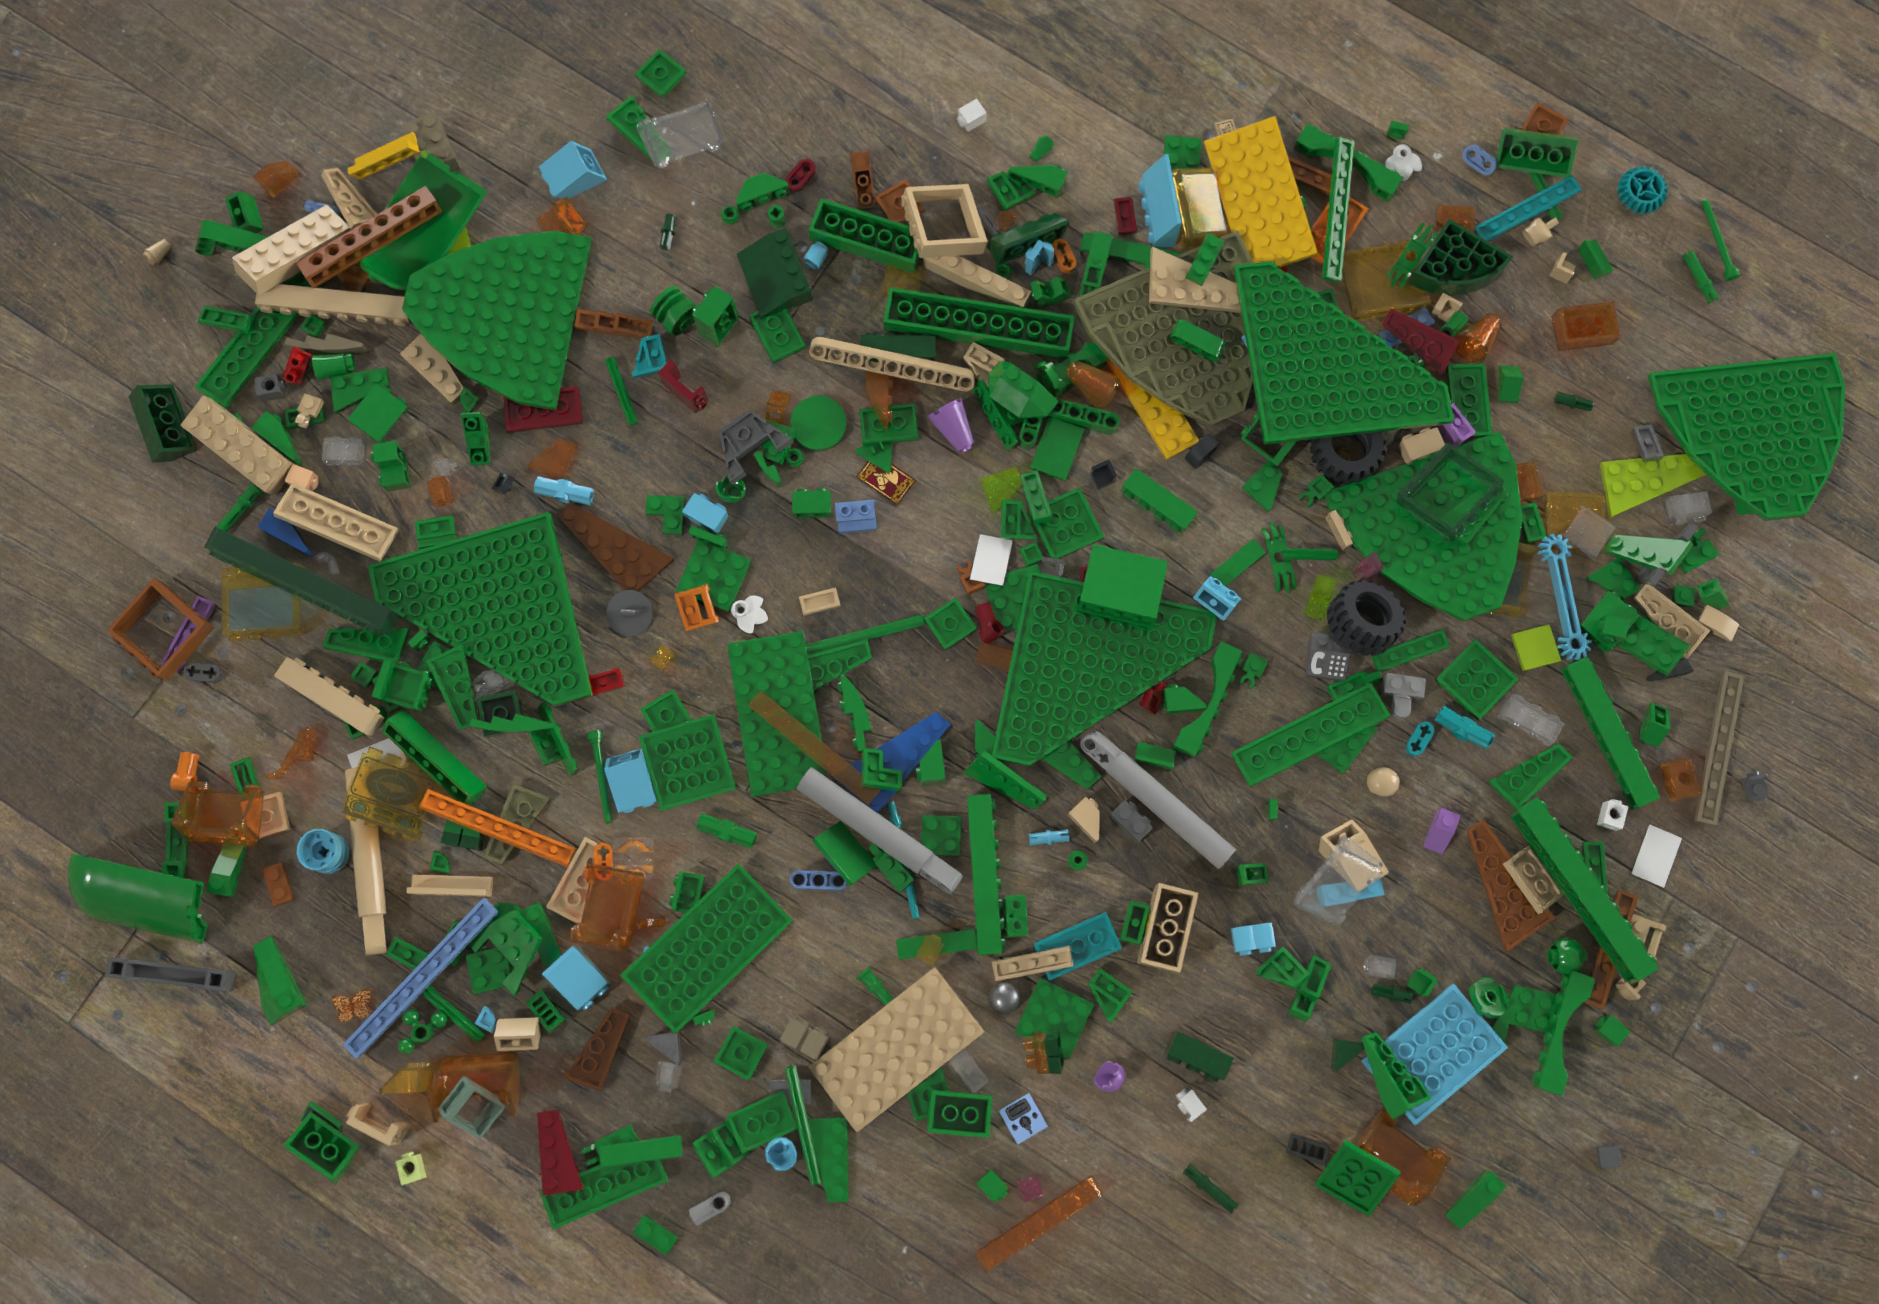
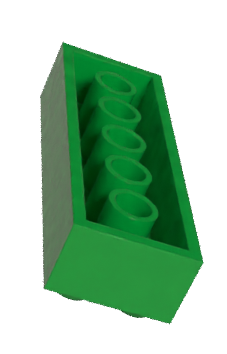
(864, 235)

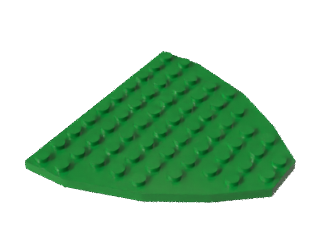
(504, 311)
(1759, 427)
(1418, 558)

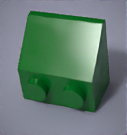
(932, 767)

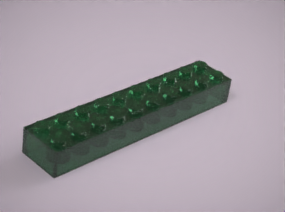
(301, 581)

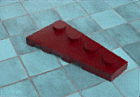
(1428, 343)
(557, 1163)

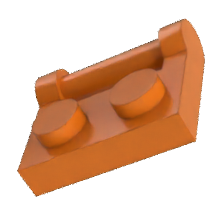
(690, 609)

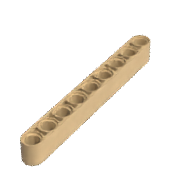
(886, 357)

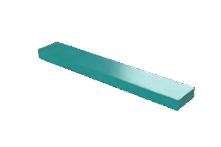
(1528, 209)

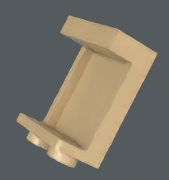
(390, 1136)

